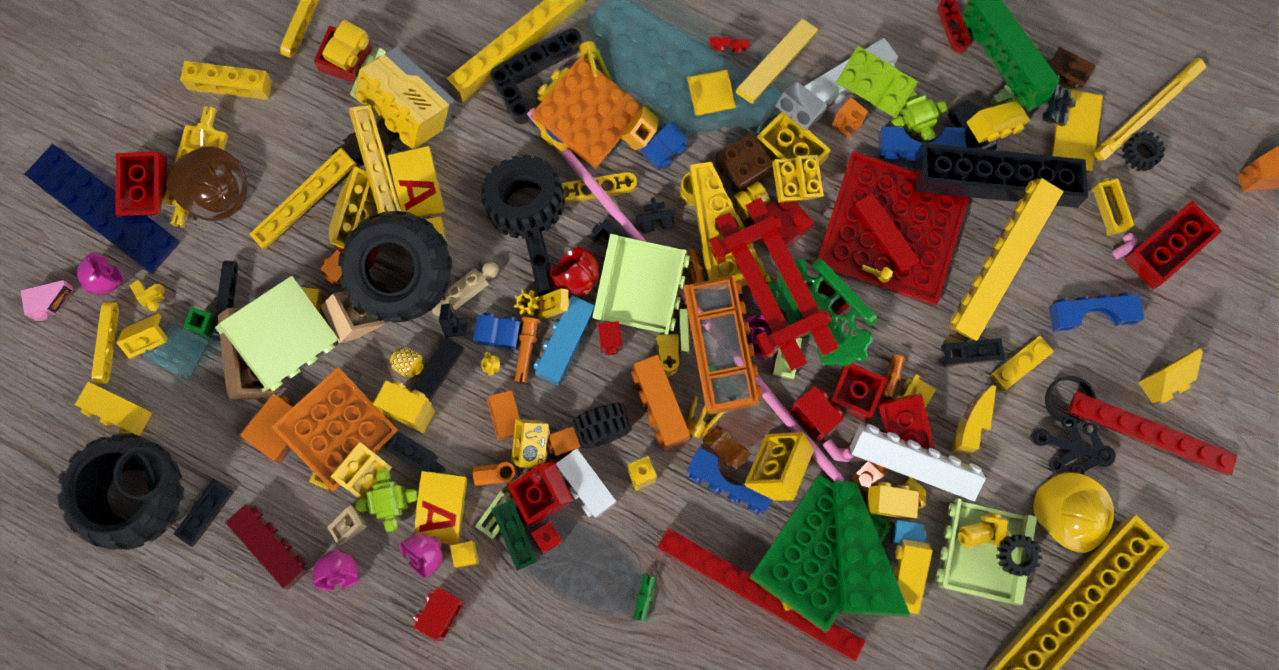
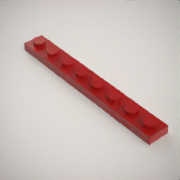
(1152, 433)

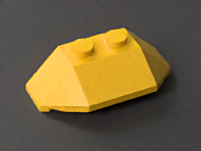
(353, 206)

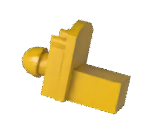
(148, 297)

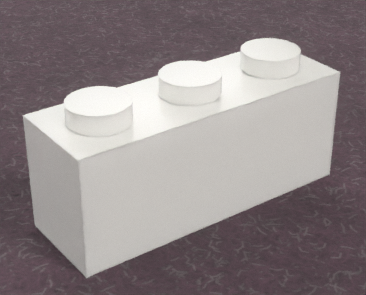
(585, 484)

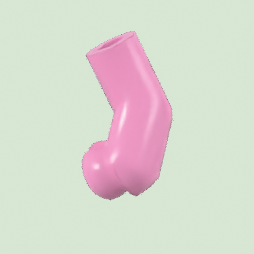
(1130, 243)
(836, 453)

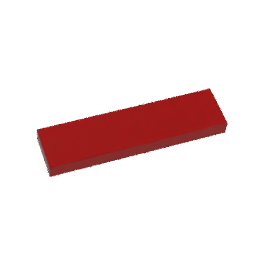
(886, 233)

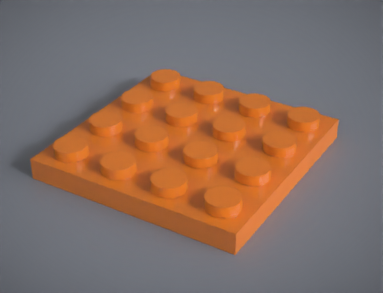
(587, 112)
(331, 423)

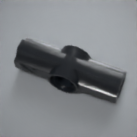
(537, 251)

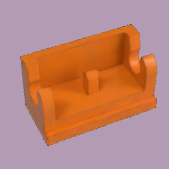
(851, 115)
(503, 414)

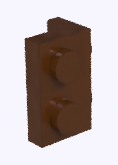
(1071, 67)

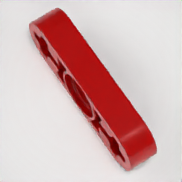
(955, 15)

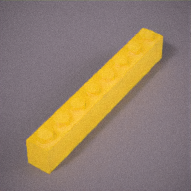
(512, 42)
(1005, 258)

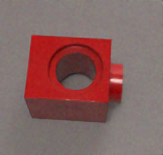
(610, 337)
(547, 537)

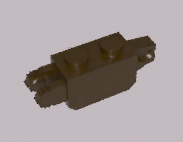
(352, 147)

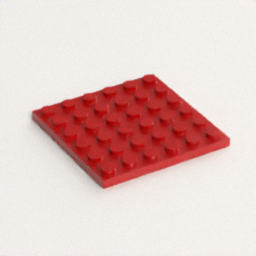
(924, 219)

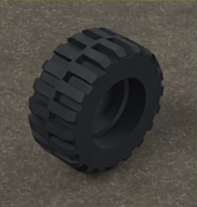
(513, 176)

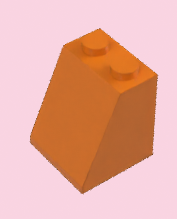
(1261, 173)

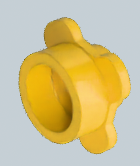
(490, 364)

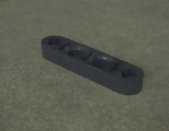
(225, 292)

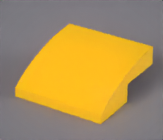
(359, 471)

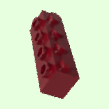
(267, 546)

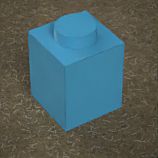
(907, 531)

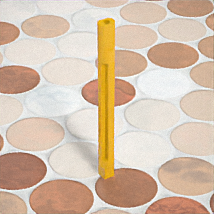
(1154, 105)

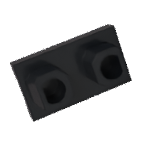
(1059, 106)
(646, 220)

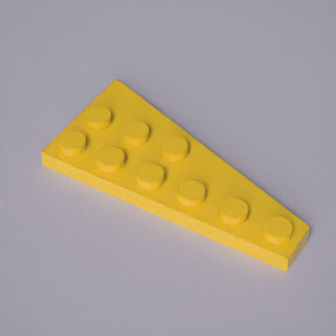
(710, 204)

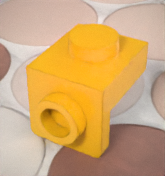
(998, 526)

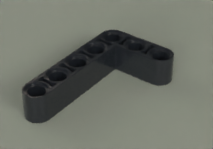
(531, 68)

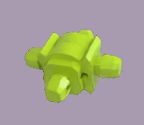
(920, 116)
(387, 500)

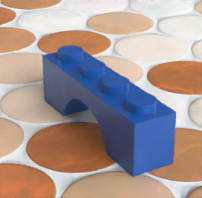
(896, 144)
(1122, 310)
(705, 469)

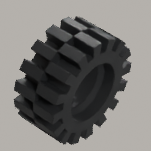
(1151, 143)
(1031, 555)

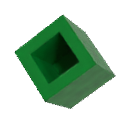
(199, 323)

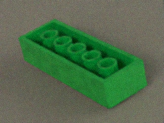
(1011, 51)

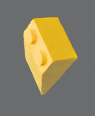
(1172, 378)

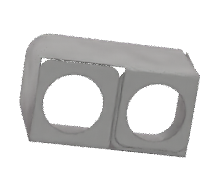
(809, 107)

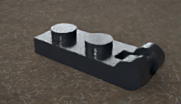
(973, 352)

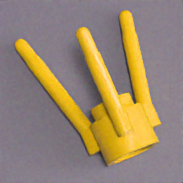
(590, 53)
(697, 426)

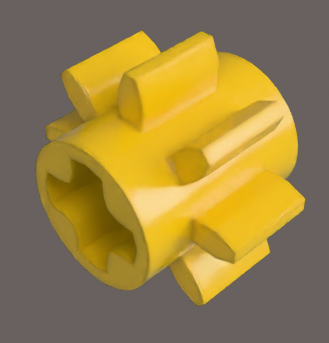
(522, 299)

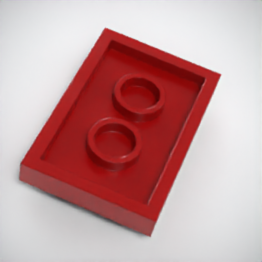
(907, 419)

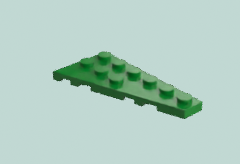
(864, 569)

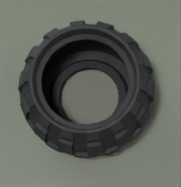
(430, 260)
(87, 485)

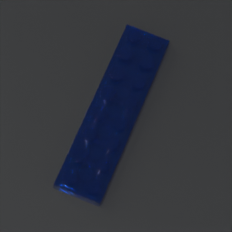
(96, 205)

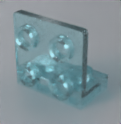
(180, 352)

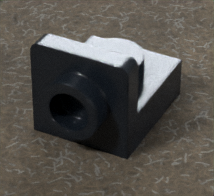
(605, 228)
(450, 323)

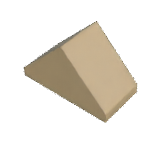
(347, 525)

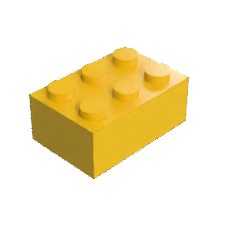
(787, 140)
(405, 407)

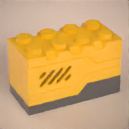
(404, 98)

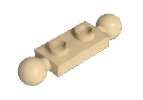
(468, 286)

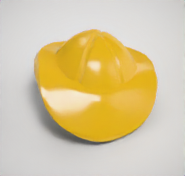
(1074, 511)

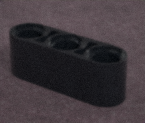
(959, 116)

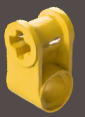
(668, 351)

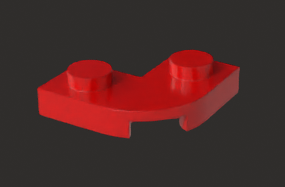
(723, 43)

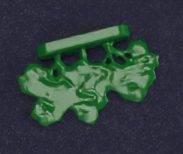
(850, 347)

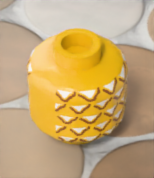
(406, 362)

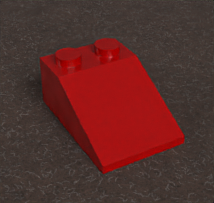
(140, 183)

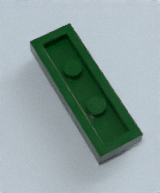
(514, 535)

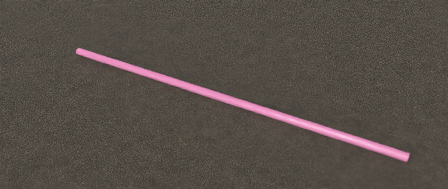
(632, 232)

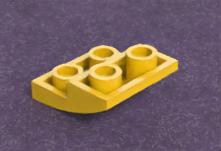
(797, 178)

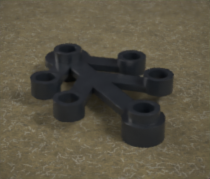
(1077, 447)

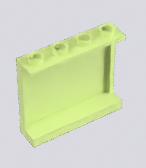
(641, 284)
(278, 333)
(976, 568)

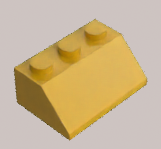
(780, 465)

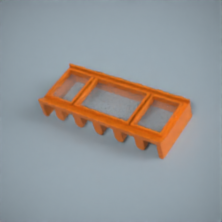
(722, 345)

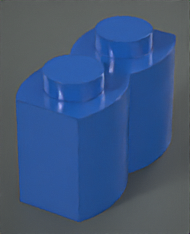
(665, 146)
(496, 331)

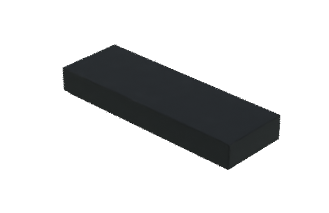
(438, 368)
(203, 513)

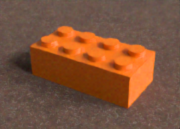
(661, 403)

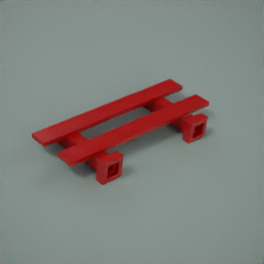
(782, 335)

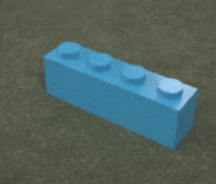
(564, 341)

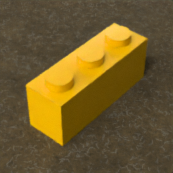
(998, 121)
(112, 409)
(912, 571)

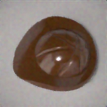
(208, 183)

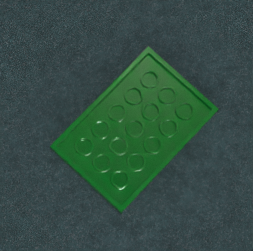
(804, 558)

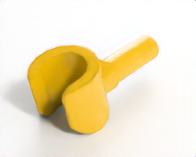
(884, 276)

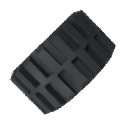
(602, 425)

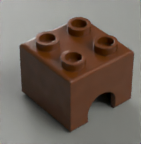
(744, 162)

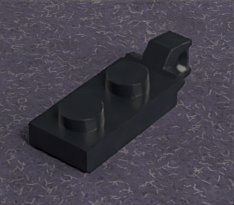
(414, 454)

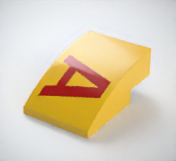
(416, 182)
(974, 422)
(441, 506)

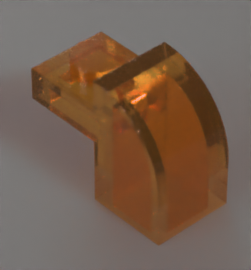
(726, 448)

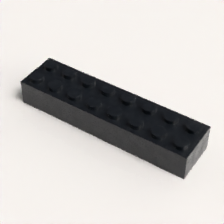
(996, 173)

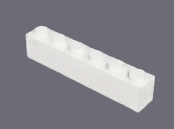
(831, 92)
(917, 462)

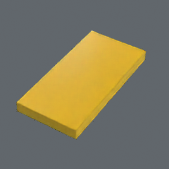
(1080, 134)

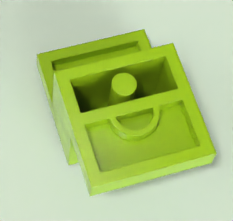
(876, 82)

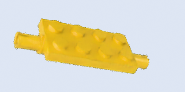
(193, 138)

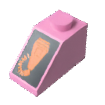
(45, 299)

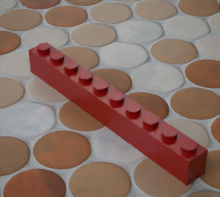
(739, 583)

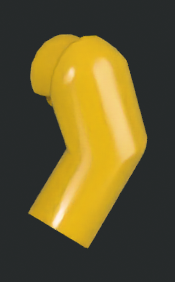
(915, 486)

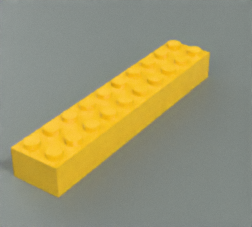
(1084, 599)

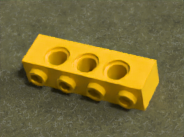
(226, 80)

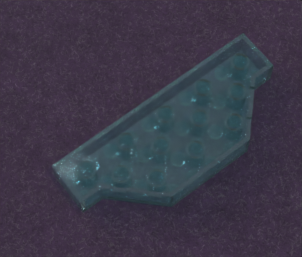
(653, 67)

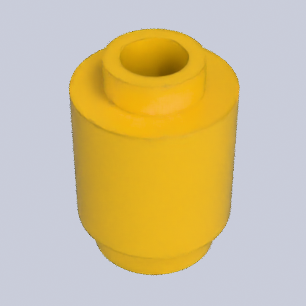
(975, 534)

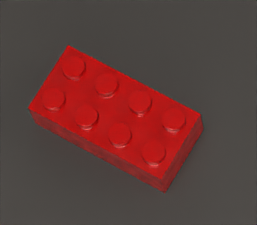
(1172, 245)

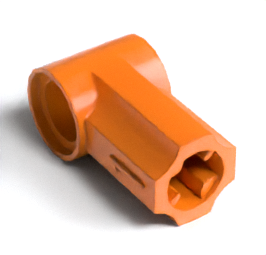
(493, 474)

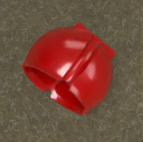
(576, 272)

